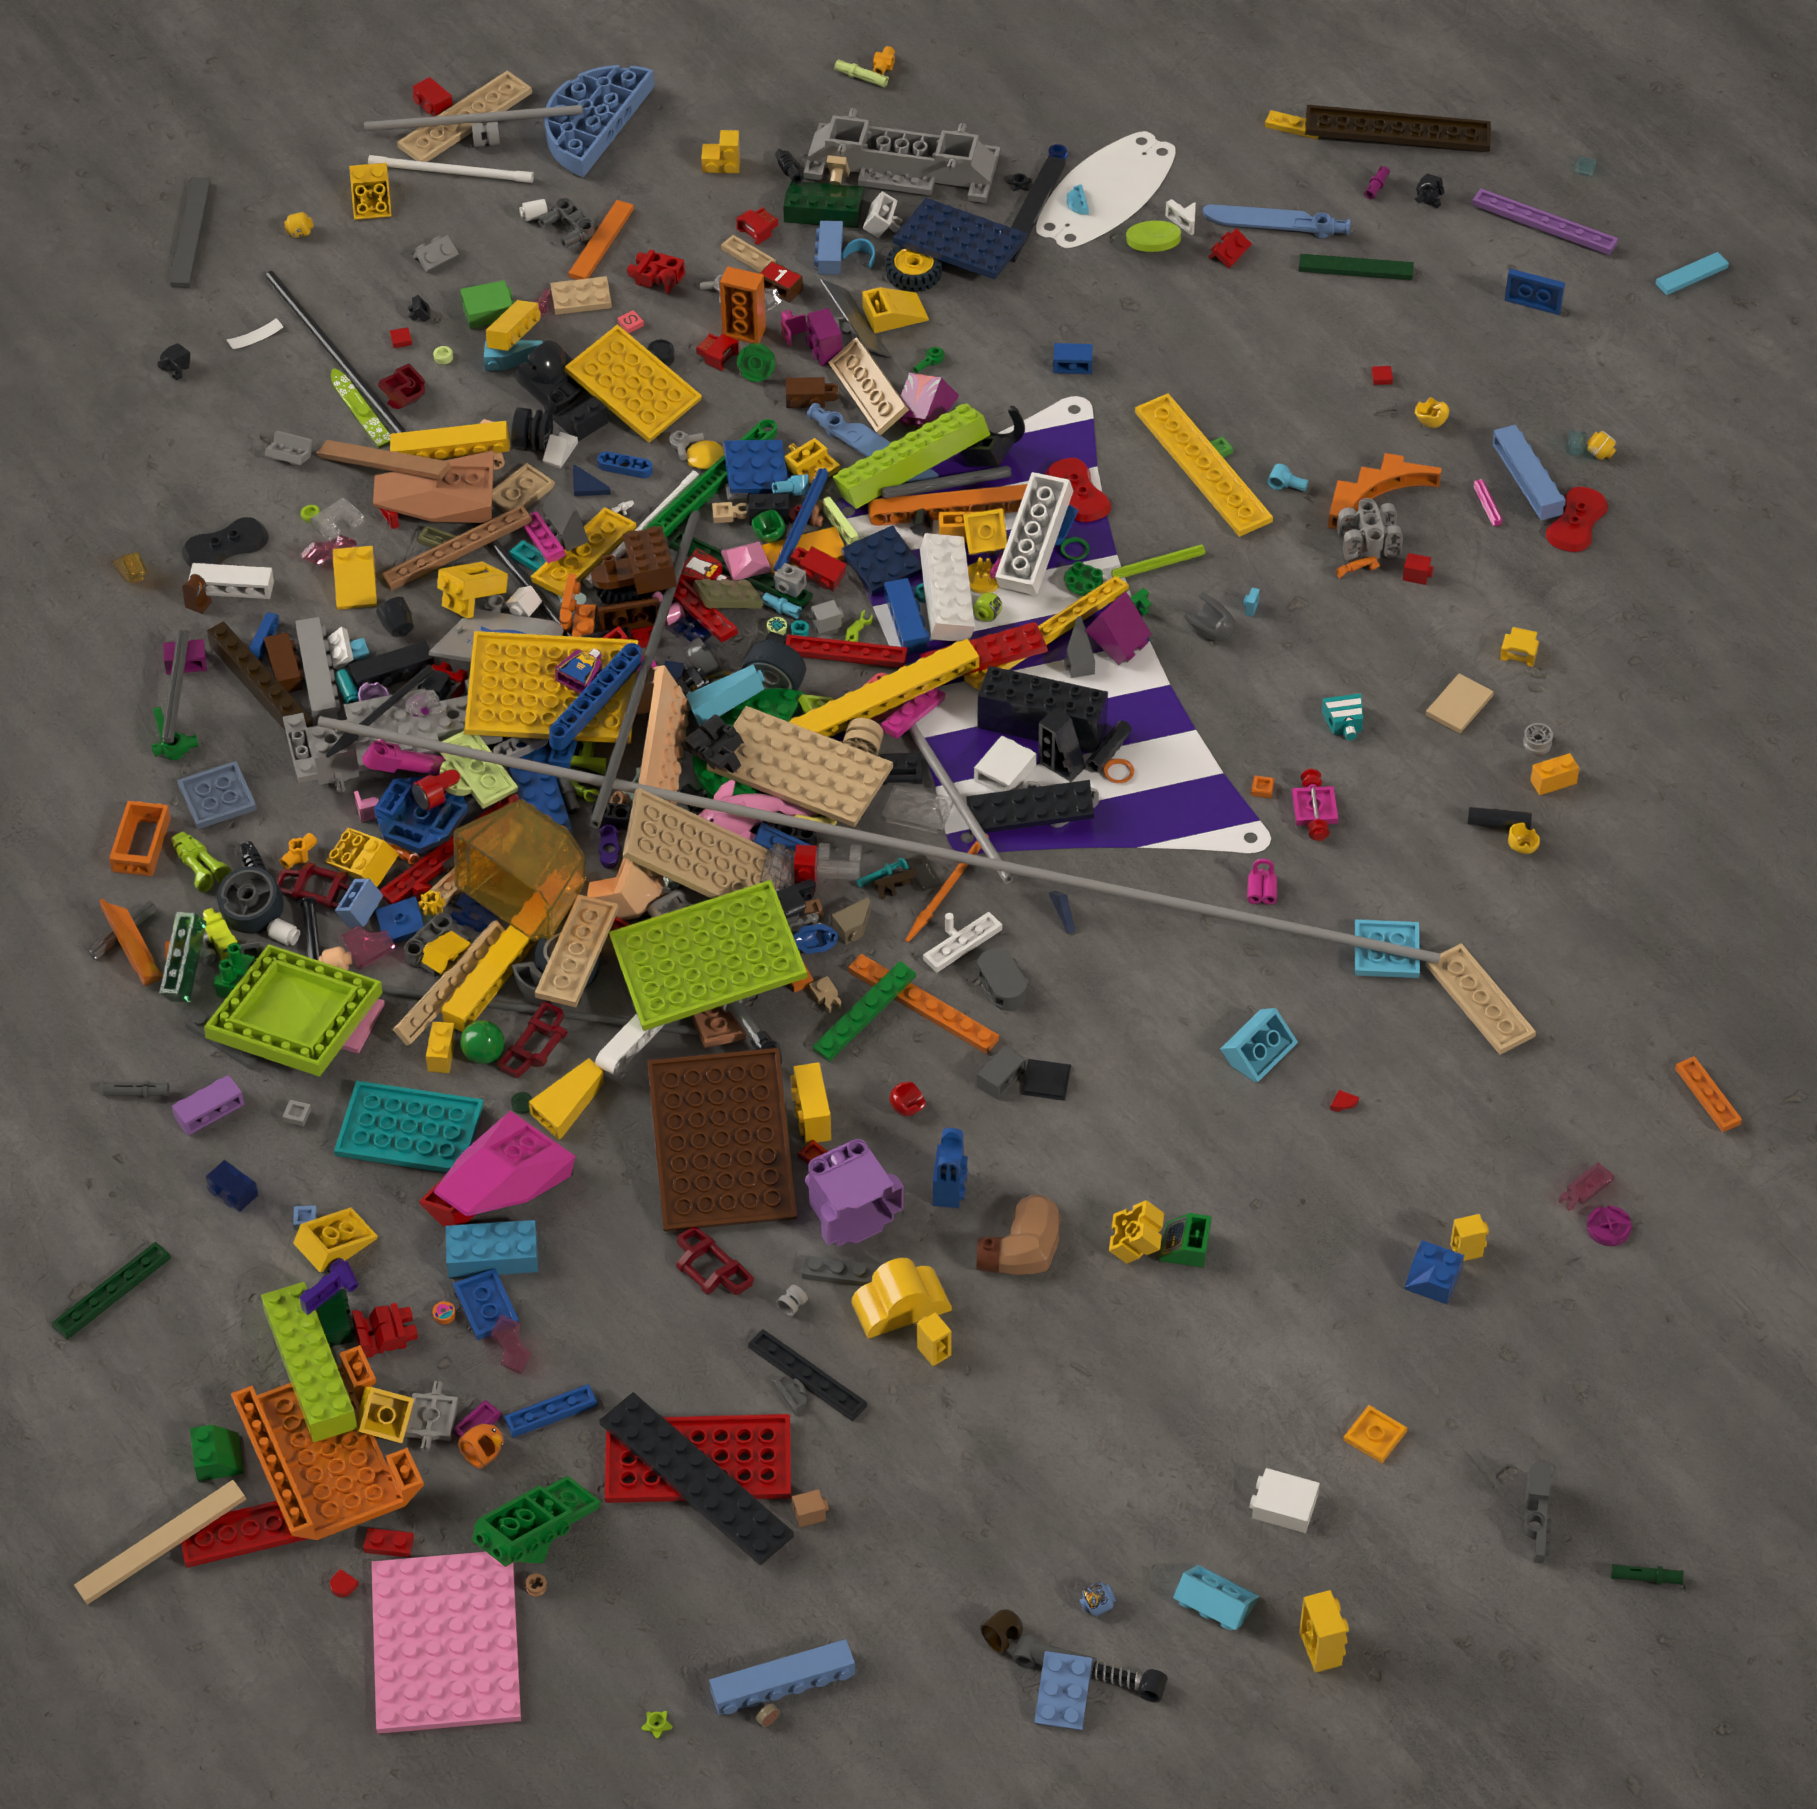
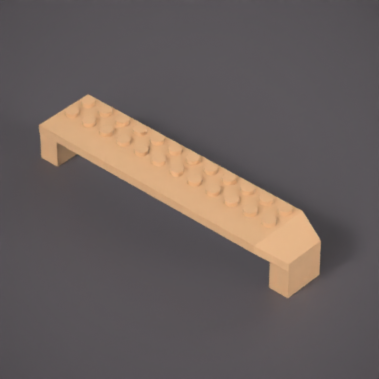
(669, 709)

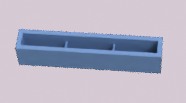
(1528, 472)
(782, 1677)

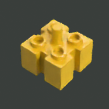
(1136, 1232)

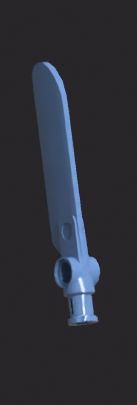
(1320, 225)
(856, 436)

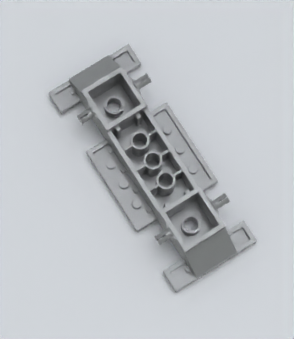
(904, 158)
(312, 744)

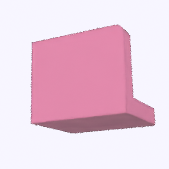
(365, 807)

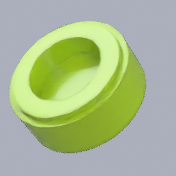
(308, 512)

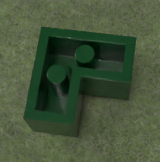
(334, 1319)

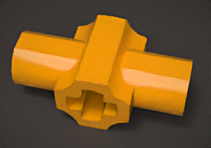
(884, 60)
(298, 851)

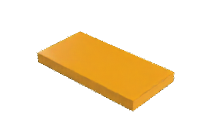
(825, 540)

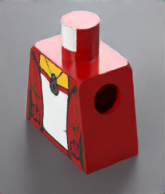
(701, 567)

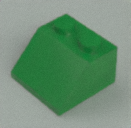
(215, 1452)

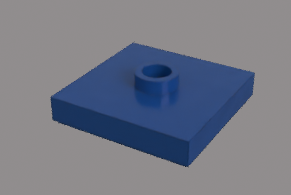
(400, 919)

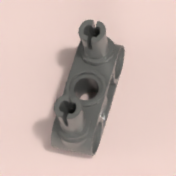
(573, 219)
(431, 931)

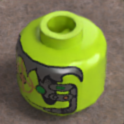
(987, 607)

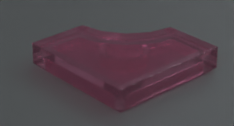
(367, 946)

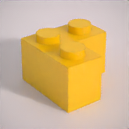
(722, 156)

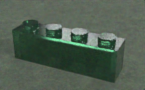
(183, 957)

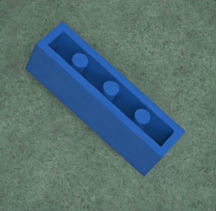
(906, 616)

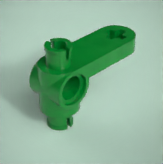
(180, 744)

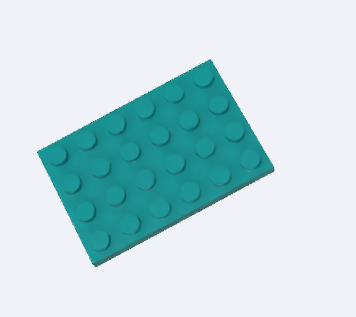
(407, 1126)

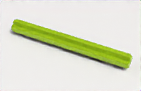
(1159, 561)

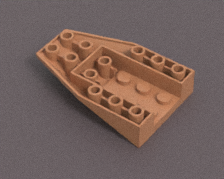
(459, 497)

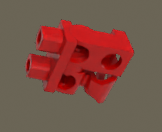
(657, 268)

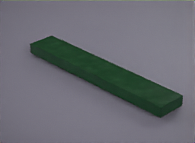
(1356, 266)
(111, 1290)

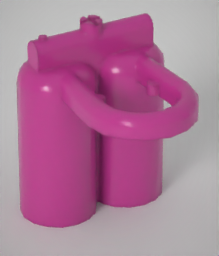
(1262, 884)

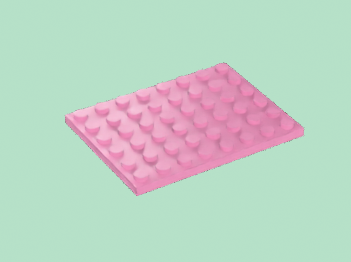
(444, 1642)

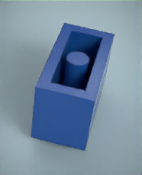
(1072, 358)

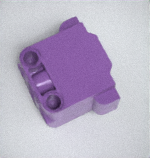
(852, 1193)

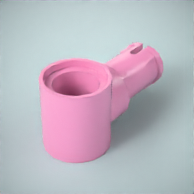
(675, 613)

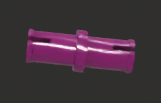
(1377, 182)

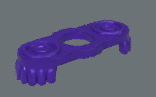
(609, 837)

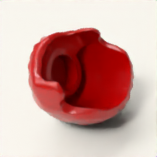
(906, 1099)

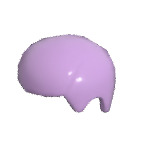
(371, 691)

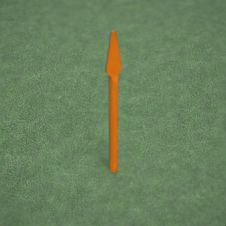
(924, 917)

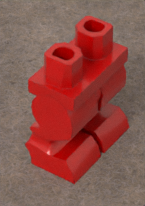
(386, 1327)

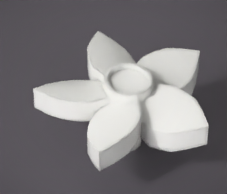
(623, 506)

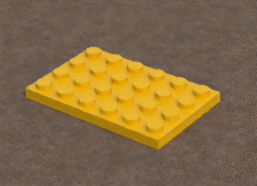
(633, 383)

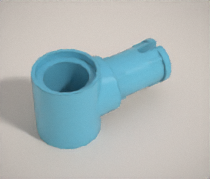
(1282, 477)
(795, 485)

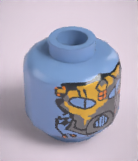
(1097, 1598)

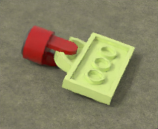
(465, 776)

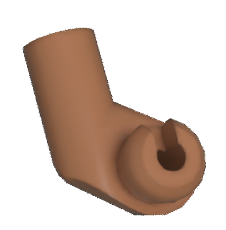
(815, 519)

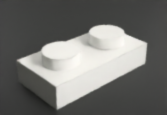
(340, 648)

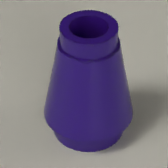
(346, 1274)

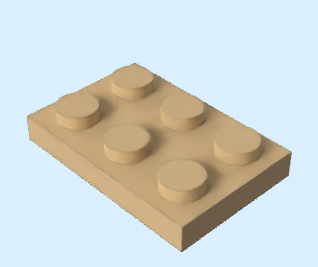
(581, 295)

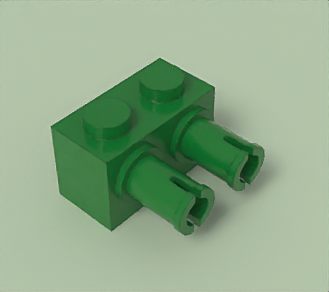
(232, 970)

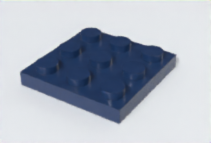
(881, 559)

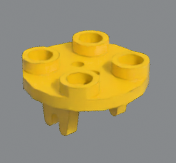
(980, 577)

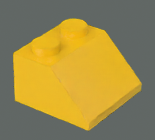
(384, 1414)

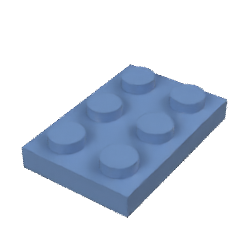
(1063, 1690)

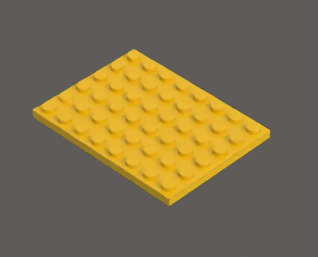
(516, 688)

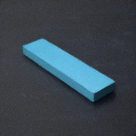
(1692, 273)

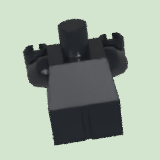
(1429, 189)
(175, 359)

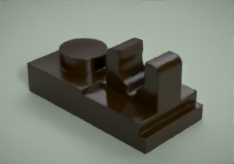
(903, 879)

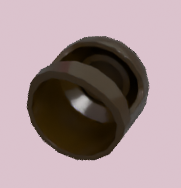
(1000, 1628)

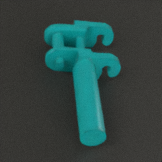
(882, 872)

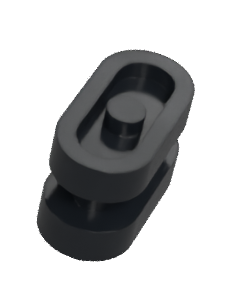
(696, 676)

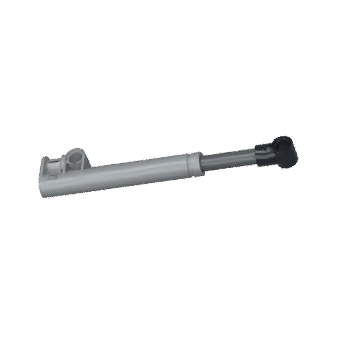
(759, 1038)

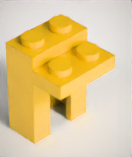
(468, 581)

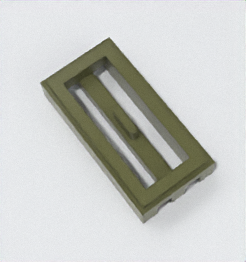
(431, 541)

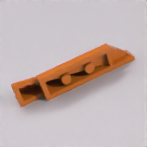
(131, 942)

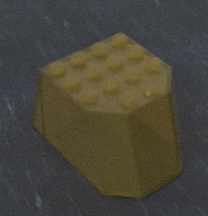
(520, 867)

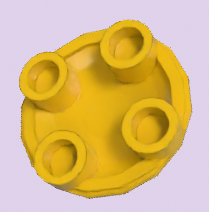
(704, 454)

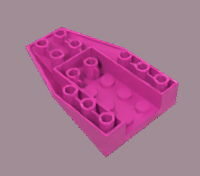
(505, 1168)

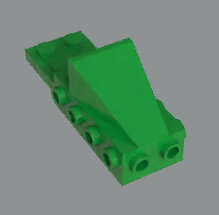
(532, 1521)

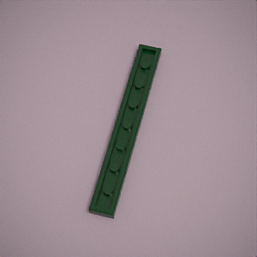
(762, 582)

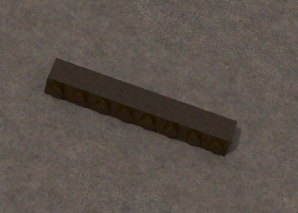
(253, 674)

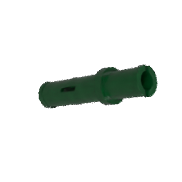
(1647, 1574)

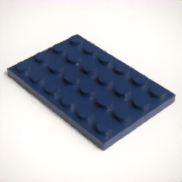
(960, 238)

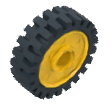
(912, 269)

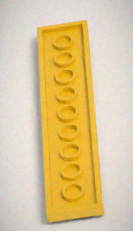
(1204, 465)

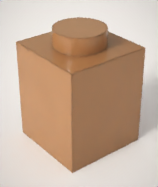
(809, 1508)

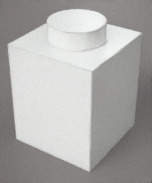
(523, 601)

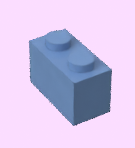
(359, 903)

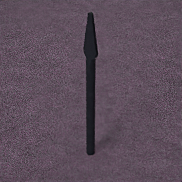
(349, 738)

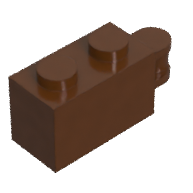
(809, 390)

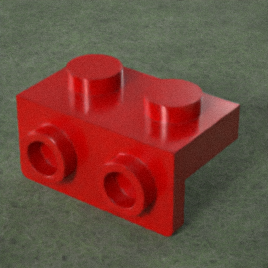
(1230, 248)

